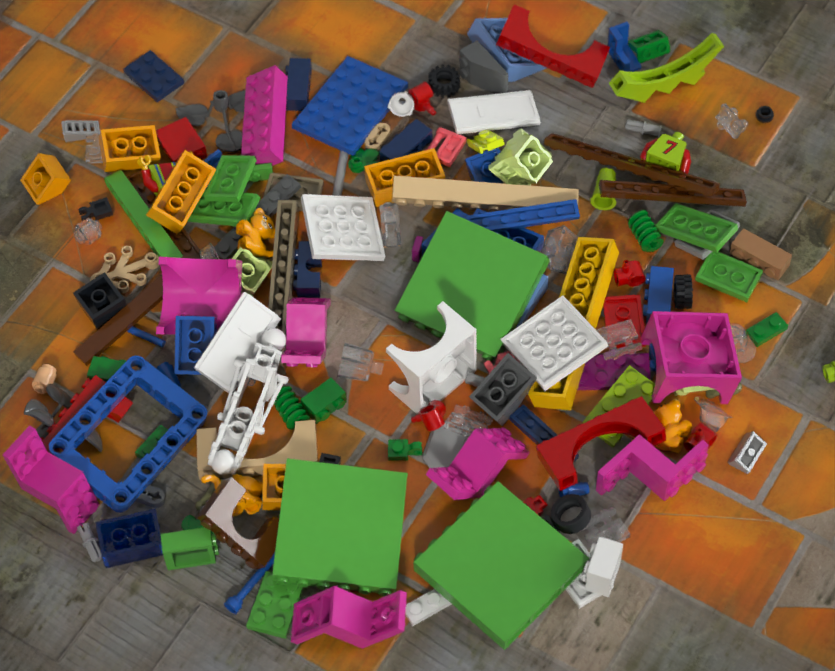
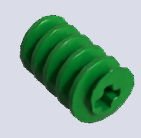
(645, 232)
(289, 407)

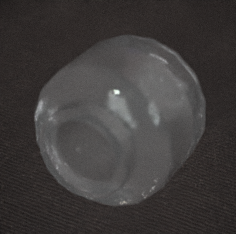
(87, 231)

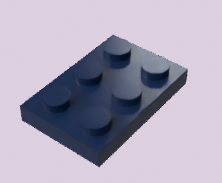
(153, 76)

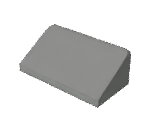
(747, 452)

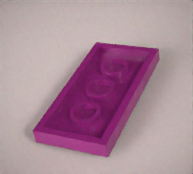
(602, 373)

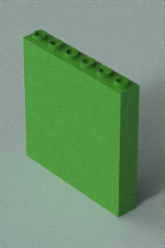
(478, 277)
(340, 527)
(500, 564)

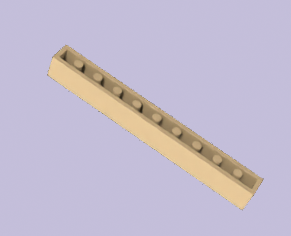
(474, 194)

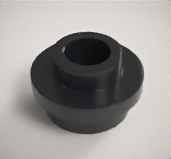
(767, 111)

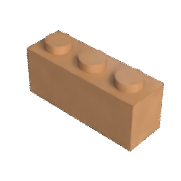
(760, 254)

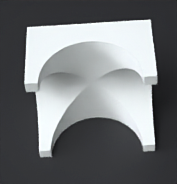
(440, 369)

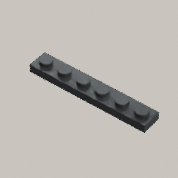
(281, 191)

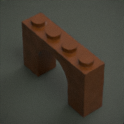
(218, 518)

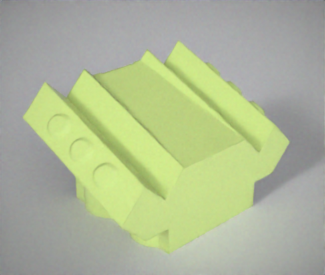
(521, 160)
(253, 270)

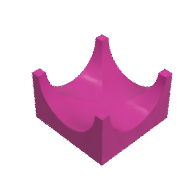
(198, 289)
(692, 352)

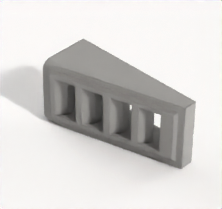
(70, 126)

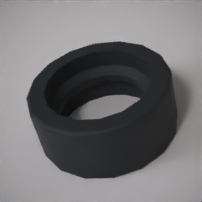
(578, 523)

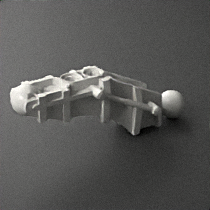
(241, 422)

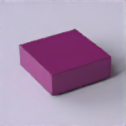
(417, 249)

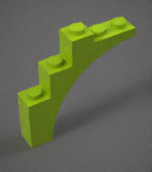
(686, 69)

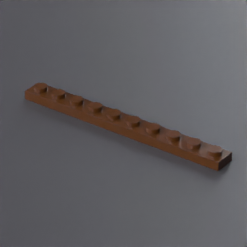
(637, 166)

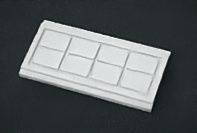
(493, 112)
(235, 340)

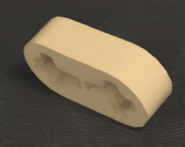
(380, 139)

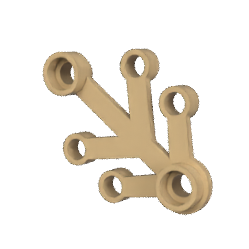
(123, 271)

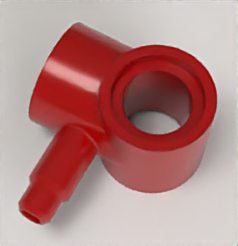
(421, 95)
(629, 274)
(431, 415)
(700, 433)

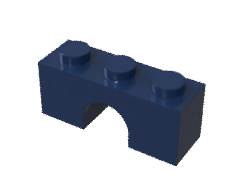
(307, 283)

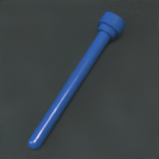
(234, 603)

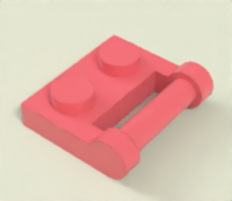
(450, 147)

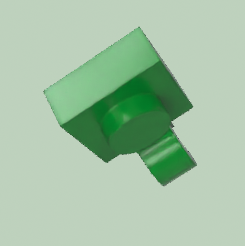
(400, 449)

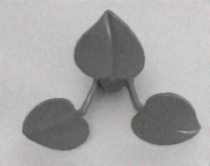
(197, 113)
(40, 412)

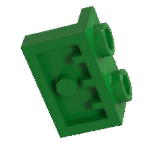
(650, 46)

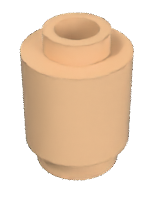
(43, 377)

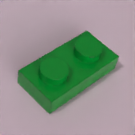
(767, 329)
(151, 442)

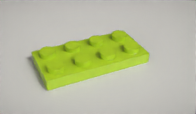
(627, 387)

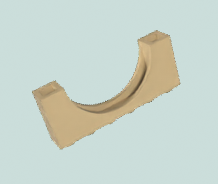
(300, 447)

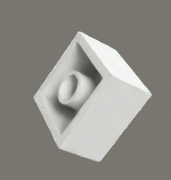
(603, 566)

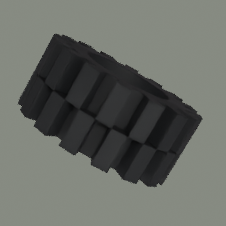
(444, 73)
(683, 292)

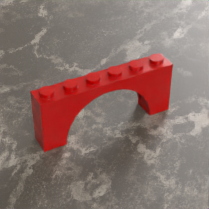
(580, 67)
(90, 388)
(629, 419)

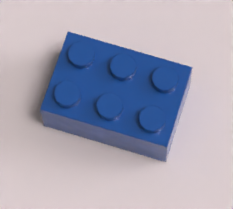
(191, 340)

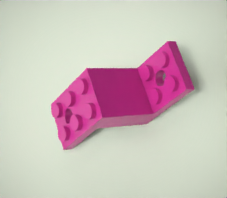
(306, 331)
(478, 463)
(652, 468)
(51, 479)
(348, 617)

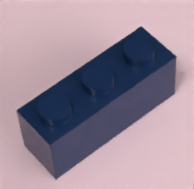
(298, 83)
(409, 141)

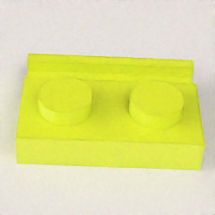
(485, 141)

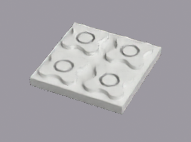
(342, 227)
(554, 342)

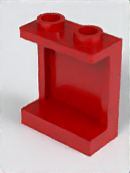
(180, 137)

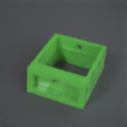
(189, 548)

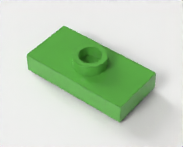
(261, 172)

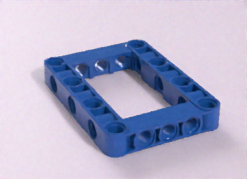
(99, 407)

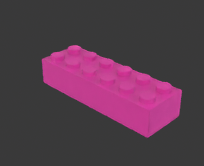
(265, 116)

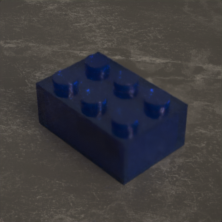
(129, 538)

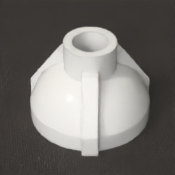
(401, 108)

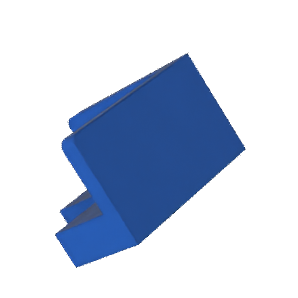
(619, 48)

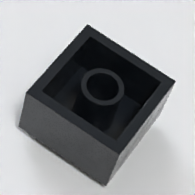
(100, 300)

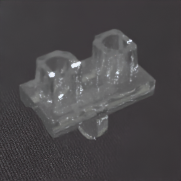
(728, 120)

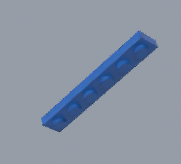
(527, 216)

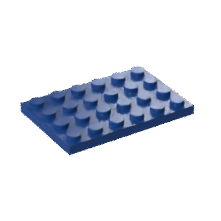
(349, 105)

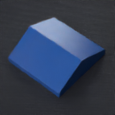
(478, 166)

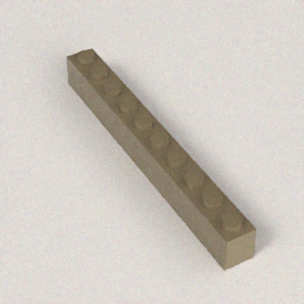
(283, 264)

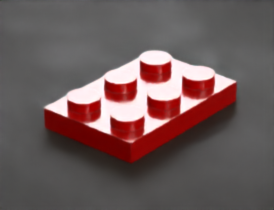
(624, 308)

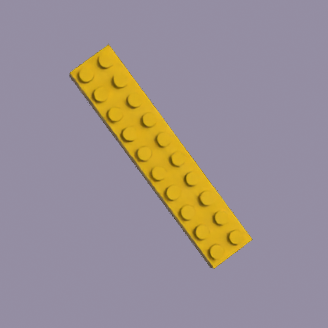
(586, 290)

